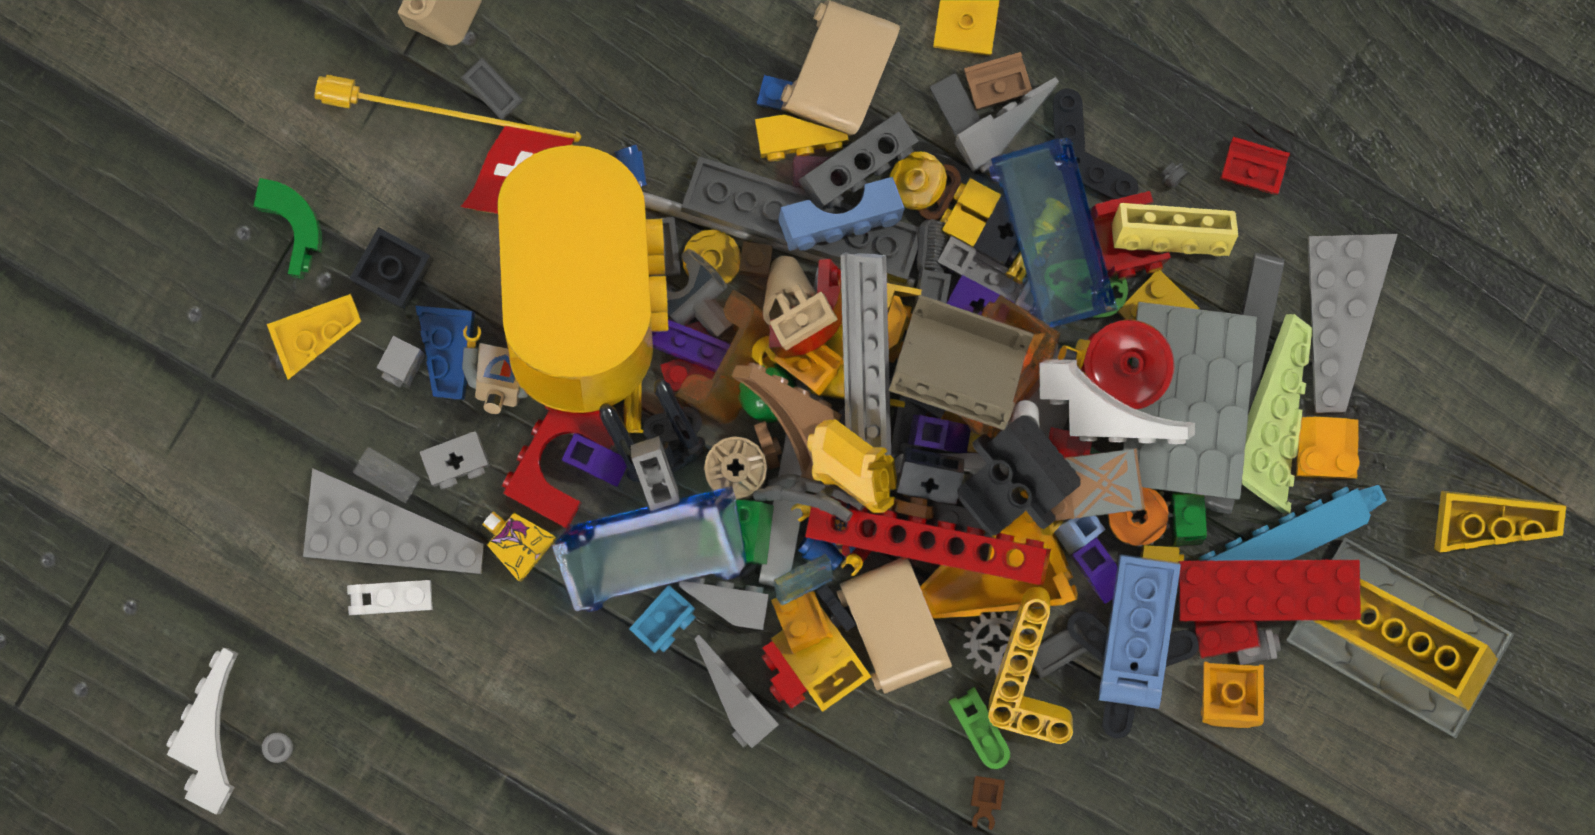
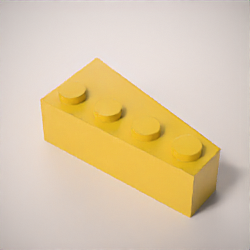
(1485, 520)

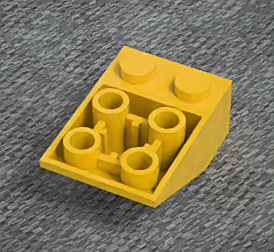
(825, 669)

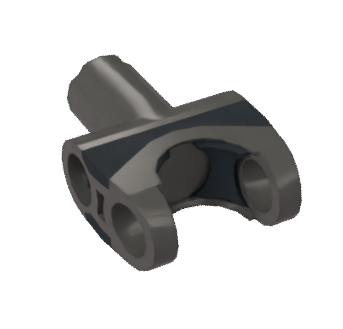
(699, 297)

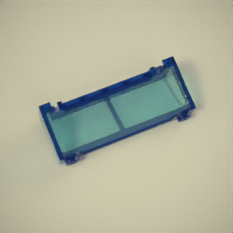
(1055, 232)
(651, 548)

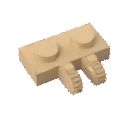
(803, 319)

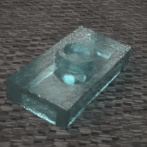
(803, 579)

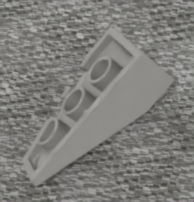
(992, 136)

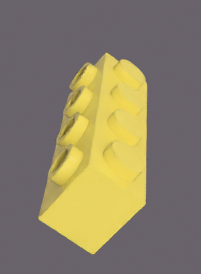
(1174, 229)

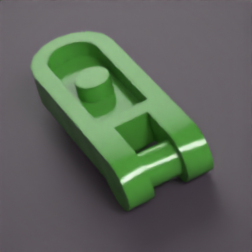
(980, 731)

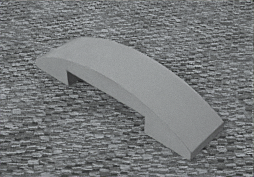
(966, 261)

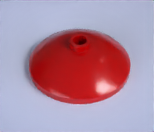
(1110, 368)

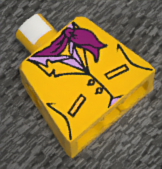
(517, 543)

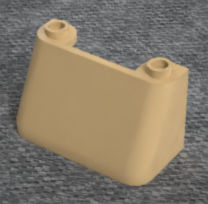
(439, 19)
(841, 68)
(895, 625)

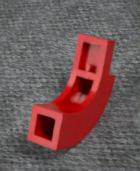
(830, 285)

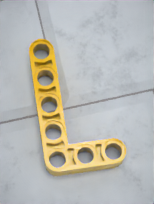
(1019, 672)

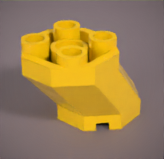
(852, 465)

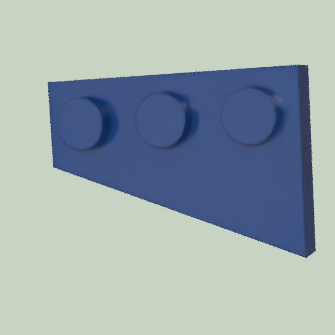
(444, 348)

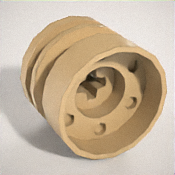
(748, 455)

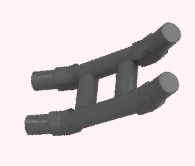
(778, 490)

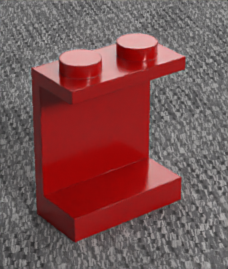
(1120, 261)

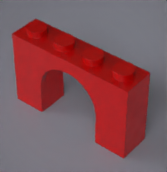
(528, 483)

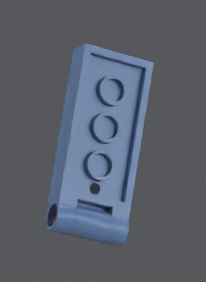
(1139, 631)

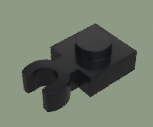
(839, 615)

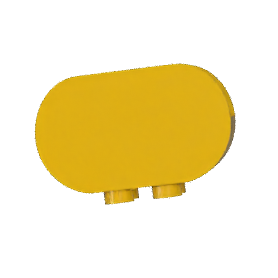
(579, 278)

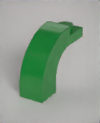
(286, 202)

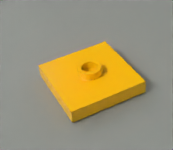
(966, 25)

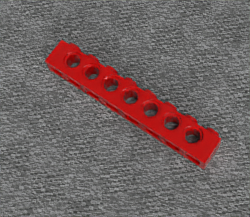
(1032, 570)

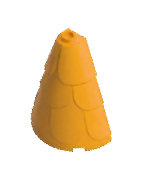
(969, 593)

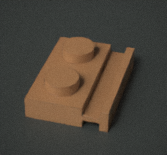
(998, 81)

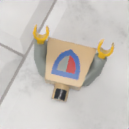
(490, 374)

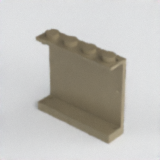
(961, 362)

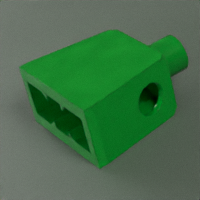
(1187, 518)

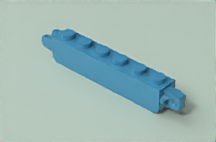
(1307, 531)

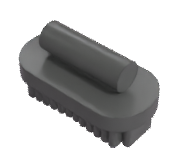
(930, 246)

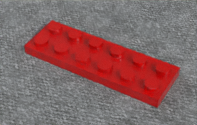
(1269, 590)

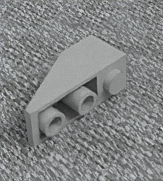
(734, 605)

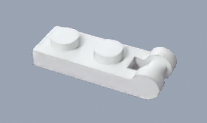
(391, 597)

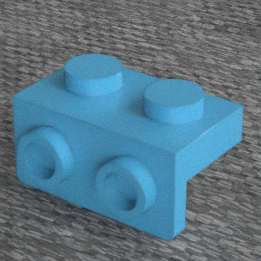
(663, 619)

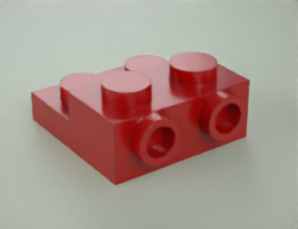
(785, 684)

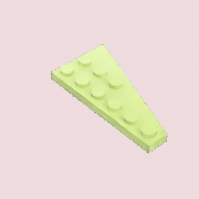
(1276, 417)

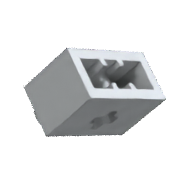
(400, 362)
(466, 447)
(654, 473)

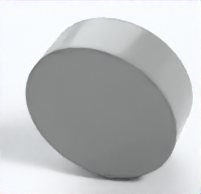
(277, 747)

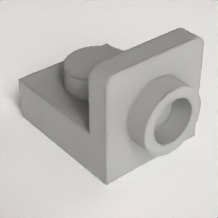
(1269, 647)

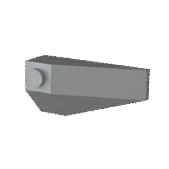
(742, 708)

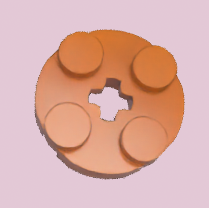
(1148, 532)

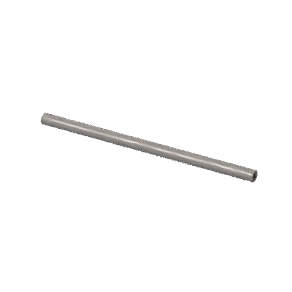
(674, 209)

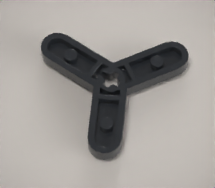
(1095, 173)
(1119, 717)

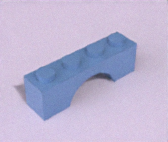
(808, 225)

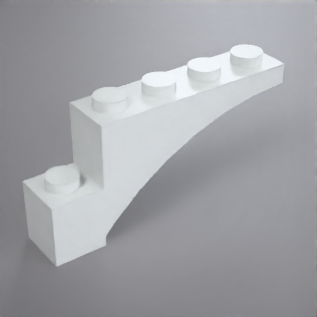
(1098, 414)
(199, 738)

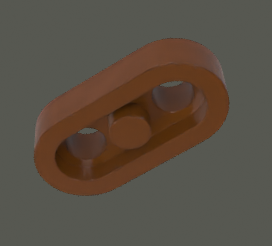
(946, 197)

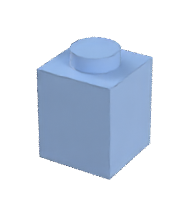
(1078, 532)

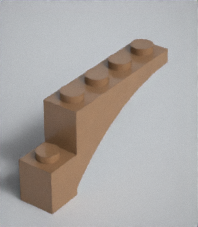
(791, 406)

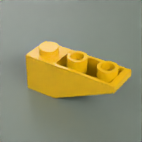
(790, 135)

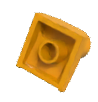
(898, 321)
(1328, 448)
(1233, 695)

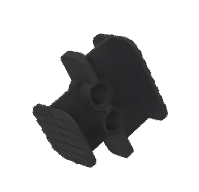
(1031, 465)

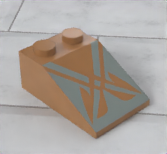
(1107, 485)

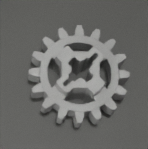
(993, 629)

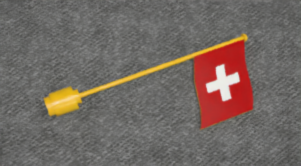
(511, 147)

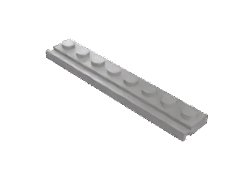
(866, 347)

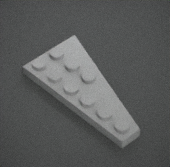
(1344, 294)
(366, 529)

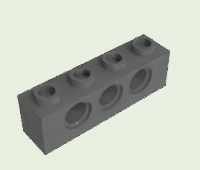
(892, 131)

